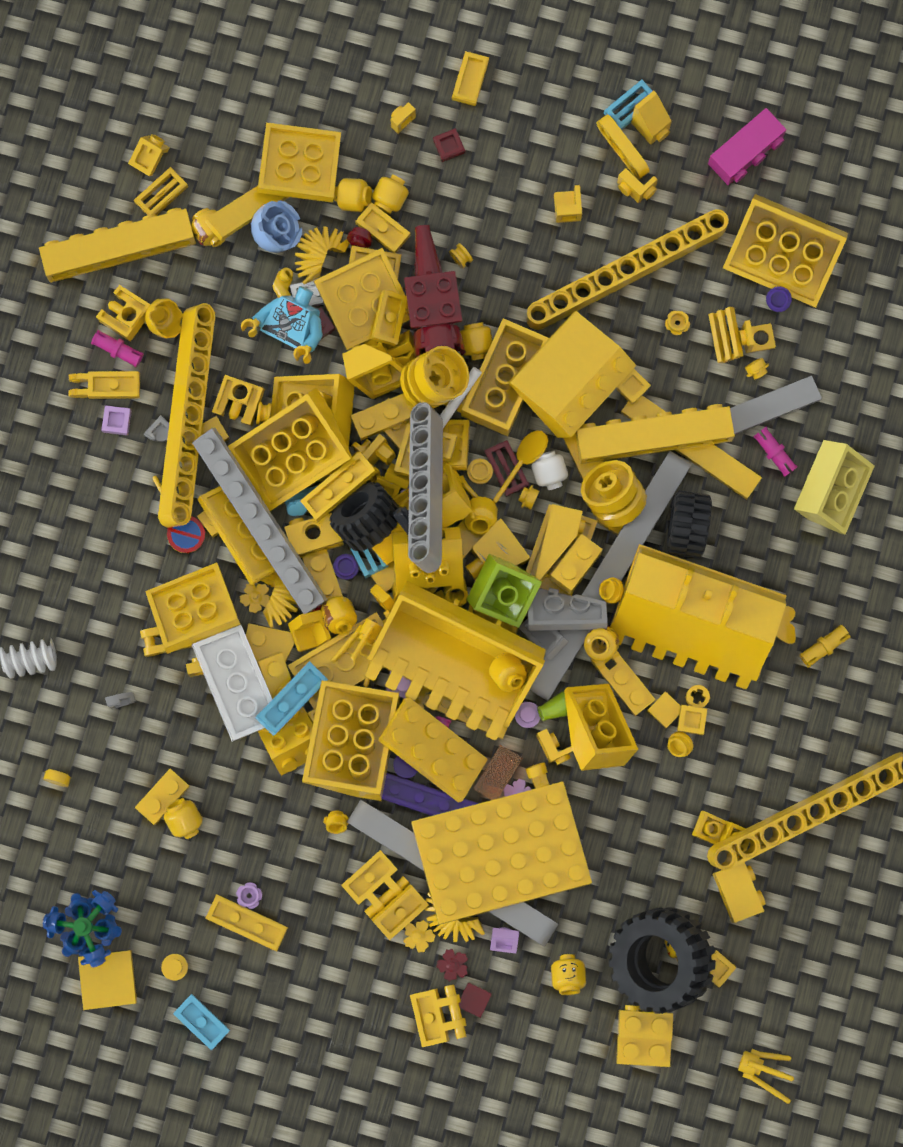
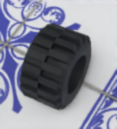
(365, 517)
(689, 524)

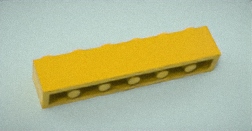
(117, 245)
(654, 434)

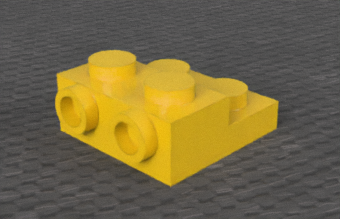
(644, 1037)

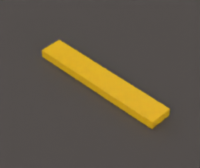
(707, 457)

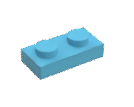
(201, 1022)

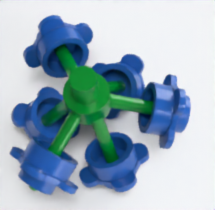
(80, 911)

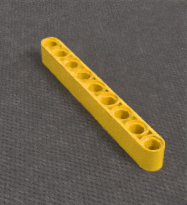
(635, 260)
(179, 425)
(801, 812)

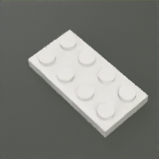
(234, 680)

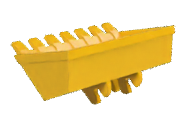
(698, 615)
(451, 656)

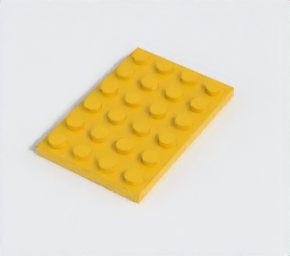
(501, 853)

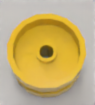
(613, 493)

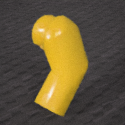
(282, 282)

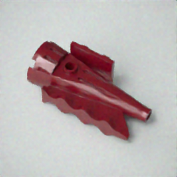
(432, 299)

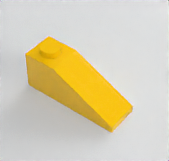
(560, 535)

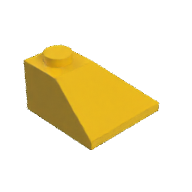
(372, 370)

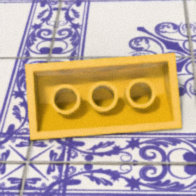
(454, 508)

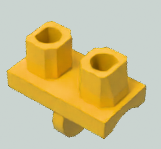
(374, 451)

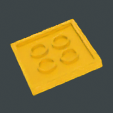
(299, 162)
(354, 295)
(192, 608)

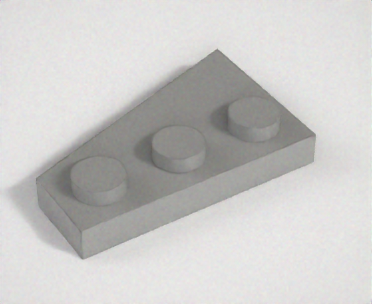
(564, 612)

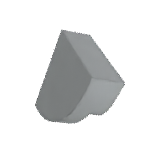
(158, 430)
(120, 700)

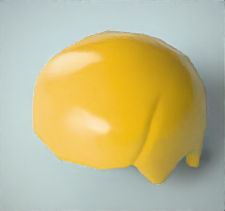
(164, 318)

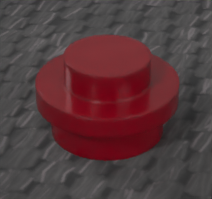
(359, 237)

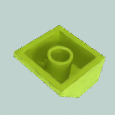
(503, 591)

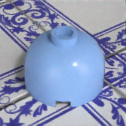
(276, 227)

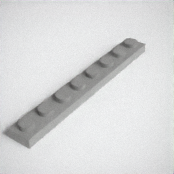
(259, 521)

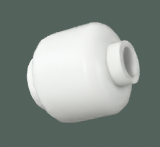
(550, 470)

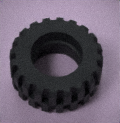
(632, 968)

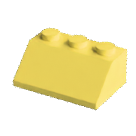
(834, 486)

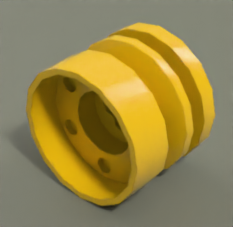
(435, 377)

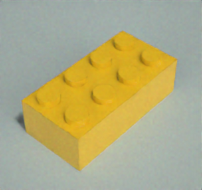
(491, 398)

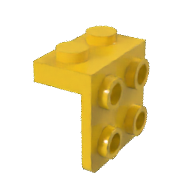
(290, 744)

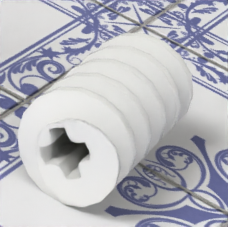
(28, 659)

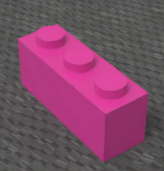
(747, 147)

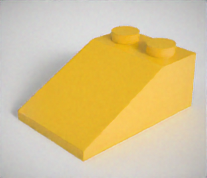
(598, 728)

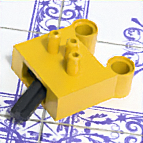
(449, 573)

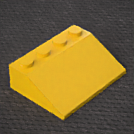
(785, 250)
(571, 375)
(334, 389)
(291, 449)
(345, 742)

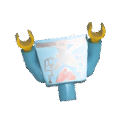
(291, 322)

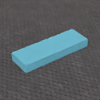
(291, 698)

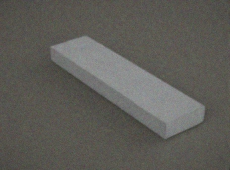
(774, 404)

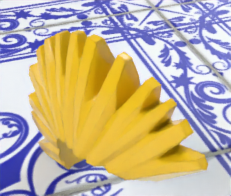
(316, 250)
(279, 602)
(463, 925)

